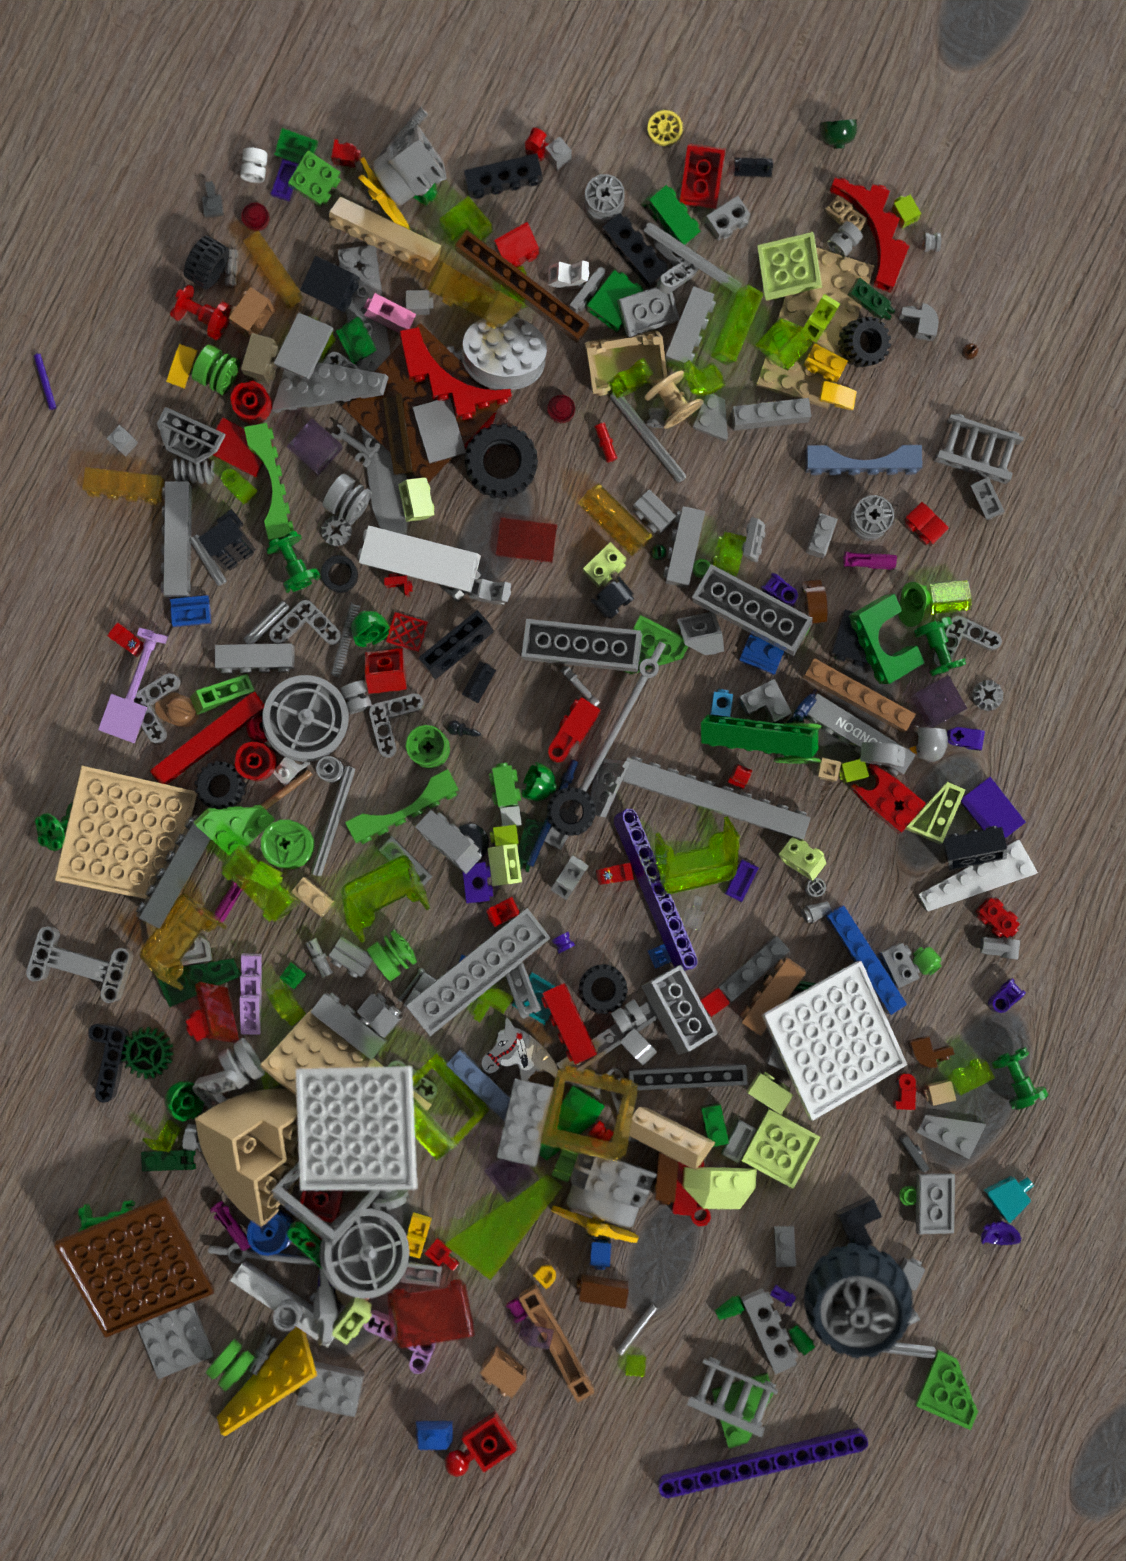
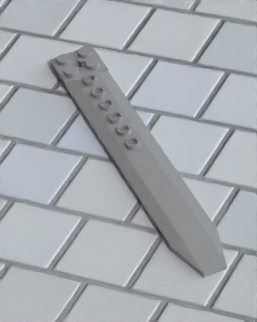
(382, 481)

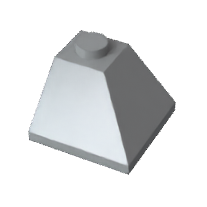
(702, 633)

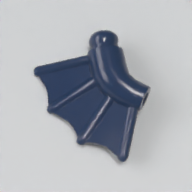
(804, 708)

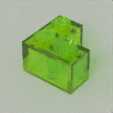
(466, 217)

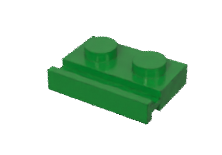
(294, 146)
(356, 340)

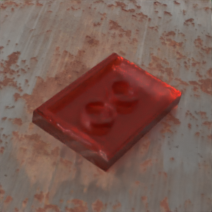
(526, 540)
(216, 1012)

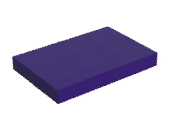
(992, 808)

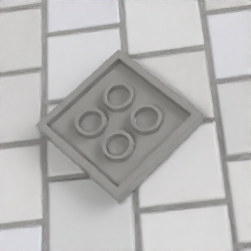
(175, 1340)

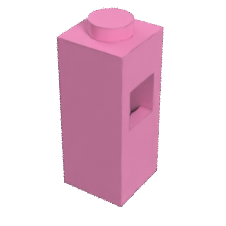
(388, 313)

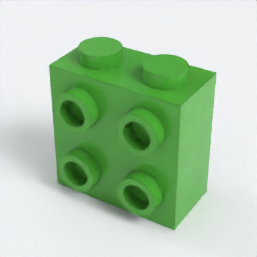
(315, 179)
(504, 781)

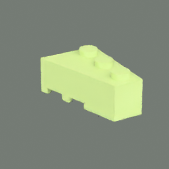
(937, 814)

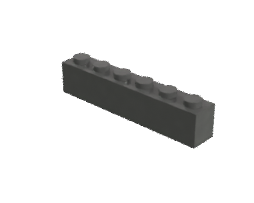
(173, 875)
(689, 1076)

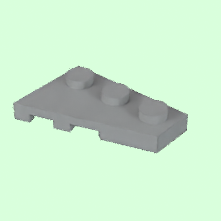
(606, 784)
(953, 1134)

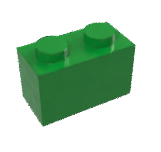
(714, 1124)

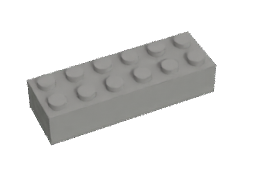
(752, 610)
(582, 645)

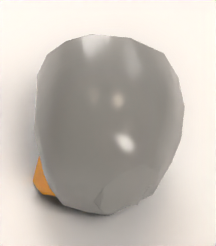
(931, 743)

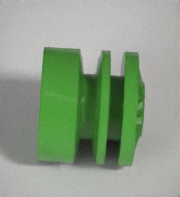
(215, 369)
(420, 739)
(392, 955)

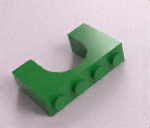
(867, 624)

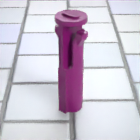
(872, 560)
(228, 901)
(230, 1225)

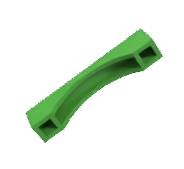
(259, 442)
(438, 788)

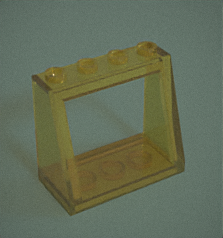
(583, 1144)

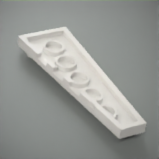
(980, 878)

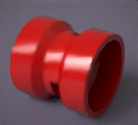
(600, 1132)

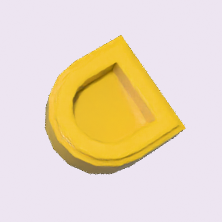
(545, 1275)

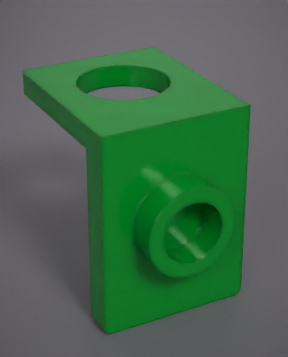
(428, 196)

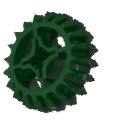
(142, 1046)

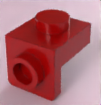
(396, 580)
(502, 912)

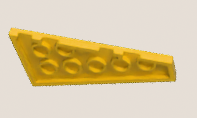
(280, 1375)

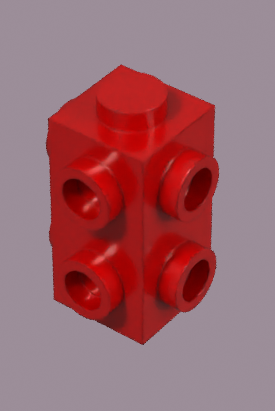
(1001, 921)

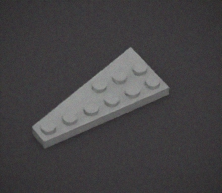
(327, 385)

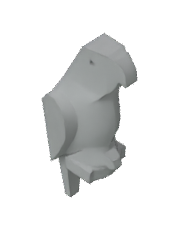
(325, 1309)

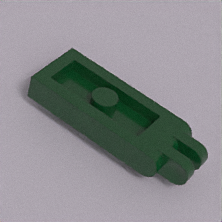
(871, 300)
(529, 837)

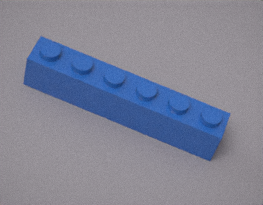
(861, 951)

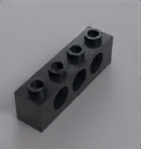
(509, 168)
(612, 232)
(456, 644)

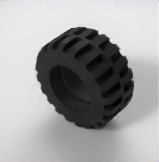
(507, 436)

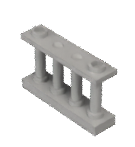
(965, 461)
(717, 1409)

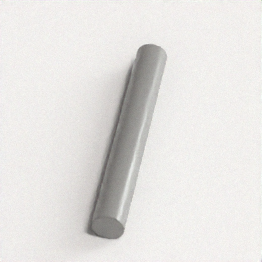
(637, 1329)

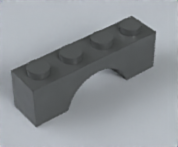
(754, 968)

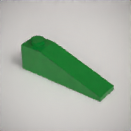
(576, 1115)

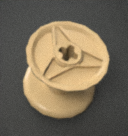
(673, 399)

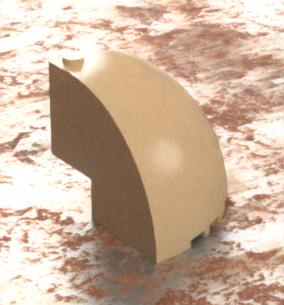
(251, 1148)

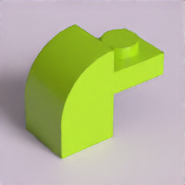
(821, 317)

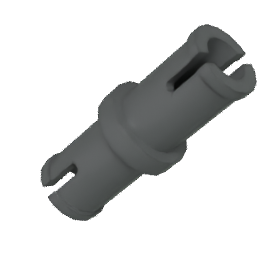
(262, 1354)

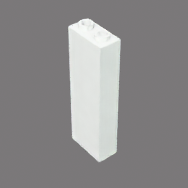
(419, 558)

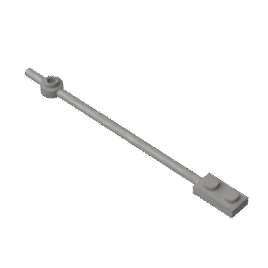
(554, 837)
(414, 1274)

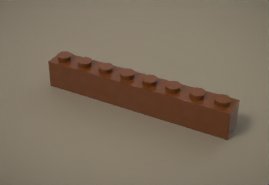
(521, 286)

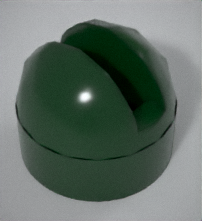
(654, 554)

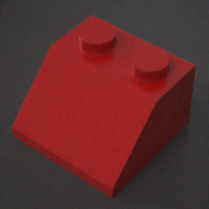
(517, 245)
(385, 671)

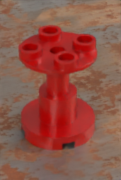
(213, 317)

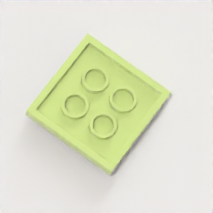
(789, 266)
(780, 1148)

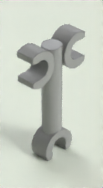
(366, 450)
(566, 670)

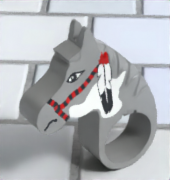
(521, 1049)

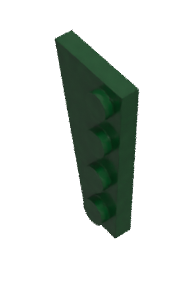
(211, 973)

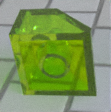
(784, 343)

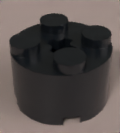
(613, 597)

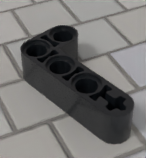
(107, 1062)

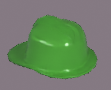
(913, 602)

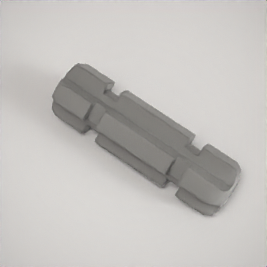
(231, 268)

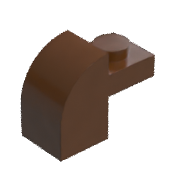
(815, 600)
(923, 1052)

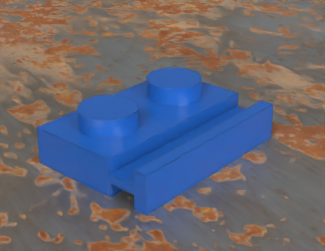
(190, 611)
(761, 655)

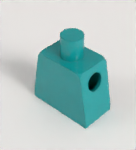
(1010, 1196)

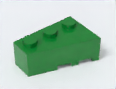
(672, 214)

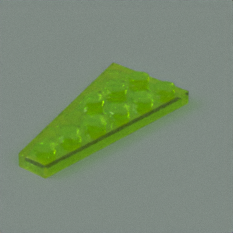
(498, 1233)

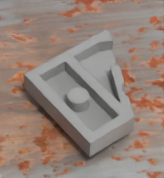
(712, 417)

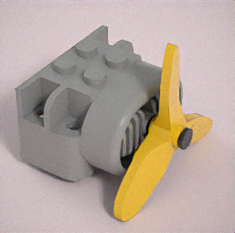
(403, 172)
(608, 1193)

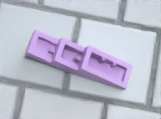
(251, 994)

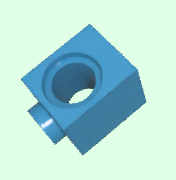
(715, 710)

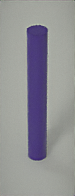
(44, 381)

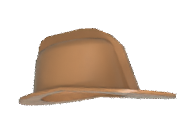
(176, 710)

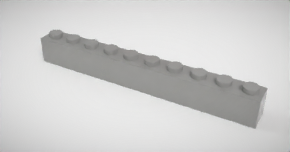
(716, 799)

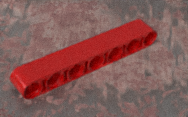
(208, 739)

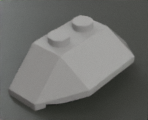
(188, 437)

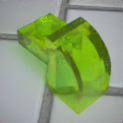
(632, 379)
(703, 381)
(496, 999)
(285, 1002)

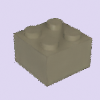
(260, 359)

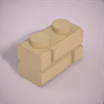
(313, 896)

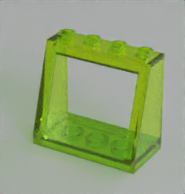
(426, 1129)

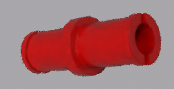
(605, 442)

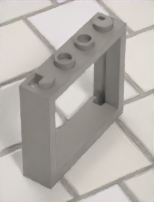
(308, 1217)

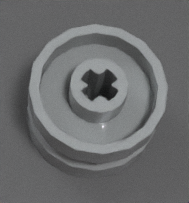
(242, 1061)

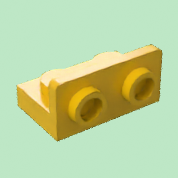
(825, 363)

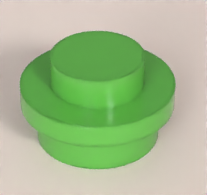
(700, 567)
(907, 1195)

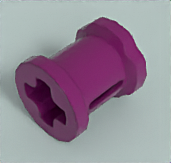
(517, 1310)

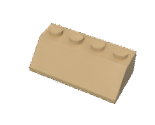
(669, 1137)

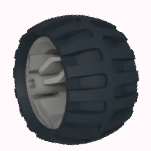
(862, 1324)

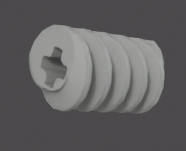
(193, 472)

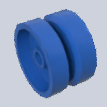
(261, 1238)

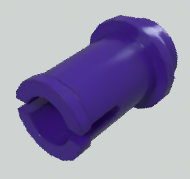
(783, 1296)

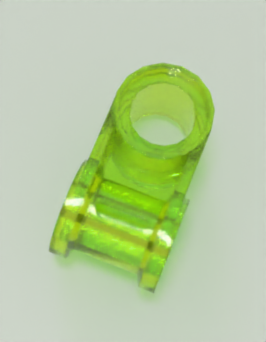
(240, 487)

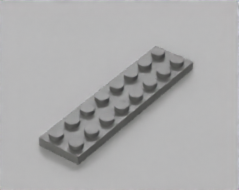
(478, 972)

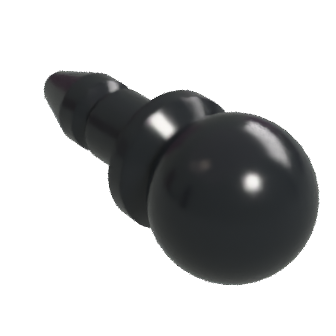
(456, 728)

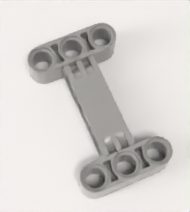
(79, 964)

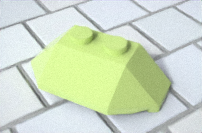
(719, 1186)

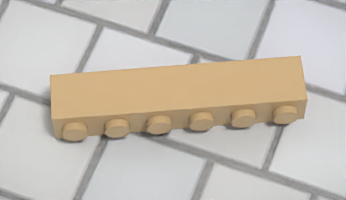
(384, 234)

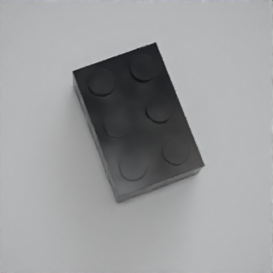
(975, 847)

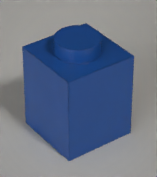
(600, 1253)

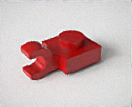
(440, 1253)

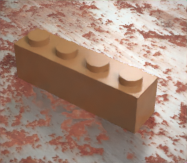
(775, 992)

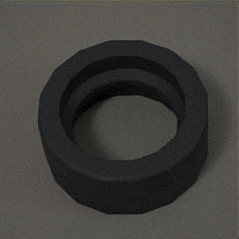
(332, 561)

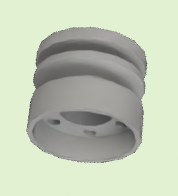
(604, 209)
(345, 498)
(862, 523)

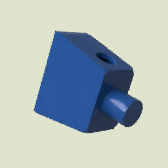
(434, 1435)

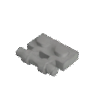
(755, 533)

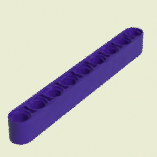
(648, 882)

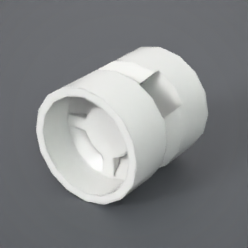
(254, 163)

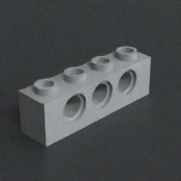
(779, 1360)

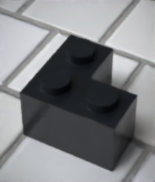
(855, 1217)

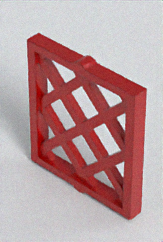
(421, 636)

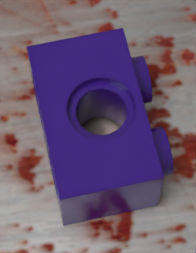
(478, 894)

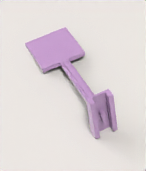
(122, 715)

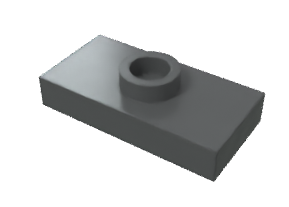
(914, 1152)

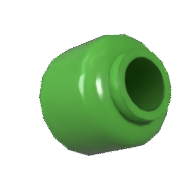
(927, 960)

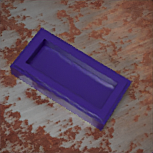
(280, 188)
(741, 882)

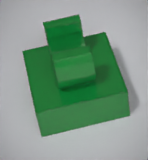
(292, 975)

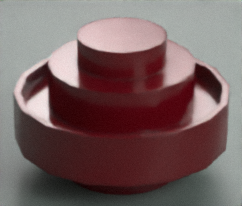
(255, 217)
(561, 409)
(255, 729)

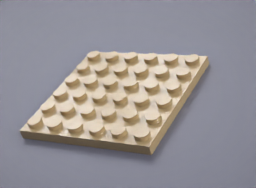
(121, 831)

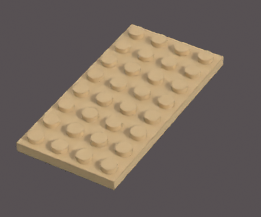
(837, 279)
(316, 1046)

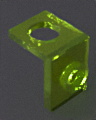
(166, 1138)

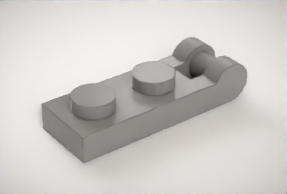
(522, 991)

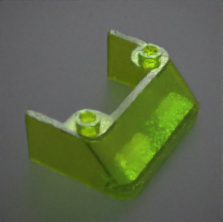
(698, 866)
(258, 884)
(379, 889)

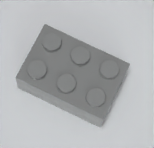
(449, 841)
(332, 1390)

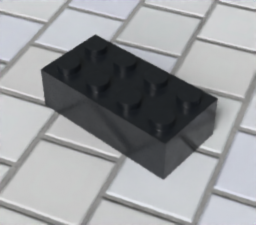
(227, 544)

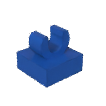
(659, 956)

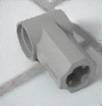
(1002, 947)

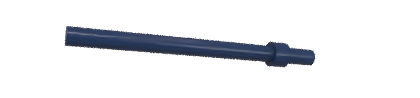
(567, 779)

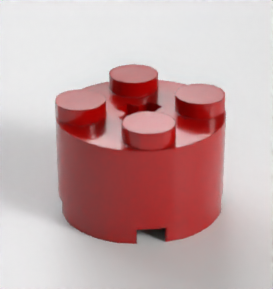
(253, 392)
(266, 761)

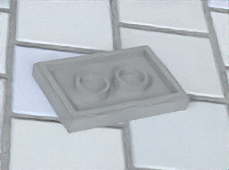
(647, 311)
(303, 346)
(439, 430)
(935, 1203)

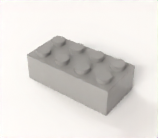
(679, 1010)
(524, 1122)

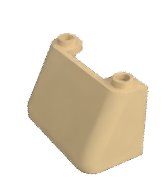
(619, 353)

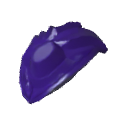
(1000, 1233)

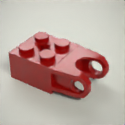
(574, 728)
(882, 798)

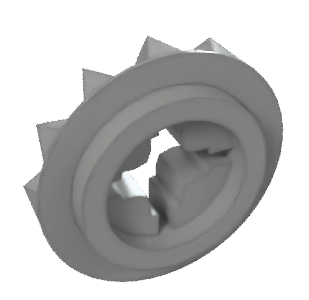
(336, 540)
(988, 704)

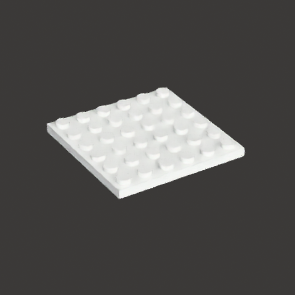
(834, 1040)
(356, 1128)

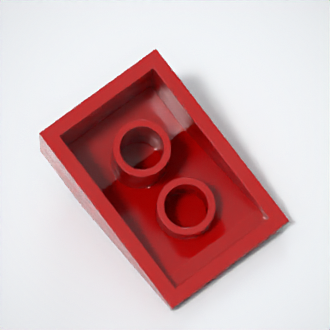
(702, 175)

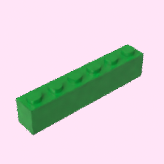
(759, 736)

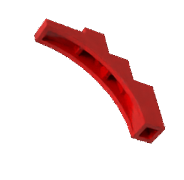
(883, 226)
(442, 385)

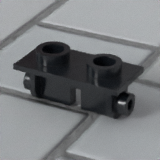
(753, 167)
(479, 682)

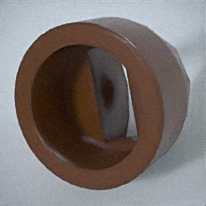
(973, 354)

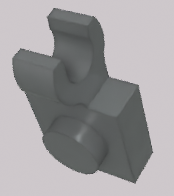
(212, 203)

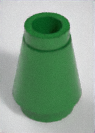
(730, 1308)
(801, 1340)

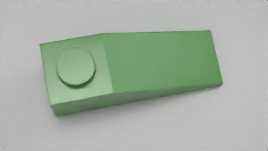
(221, 693)

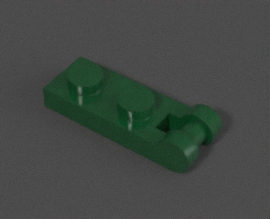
(167, 1161)

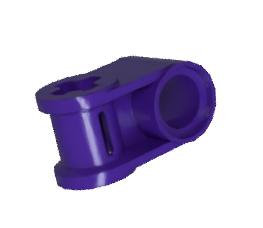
(779, 589)
(968, 738)
(1009, 995)

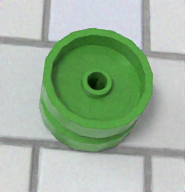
(230, 1365)

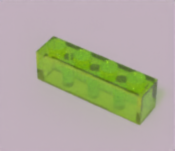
(737, 325)

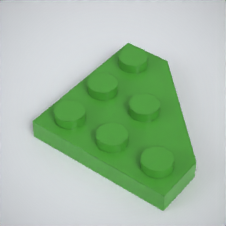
(651, 635)
(234, 825)
(947, 1392)
(734, 1435)

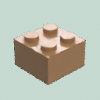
(251, 313)
(503, 1372)

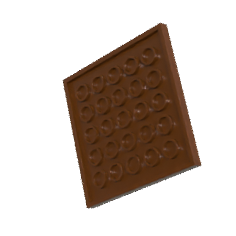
(371, 413)
(134, 1267)

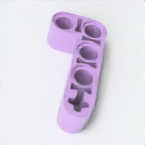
(419, 1351)

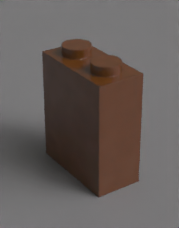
(665, 1179)
(602, 1291)

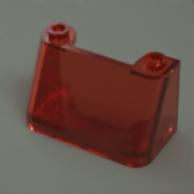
(430, 1315)

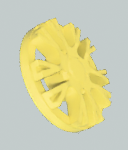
(665, 128)

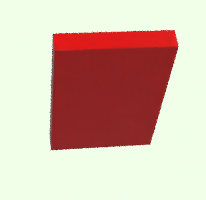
(235, 449)

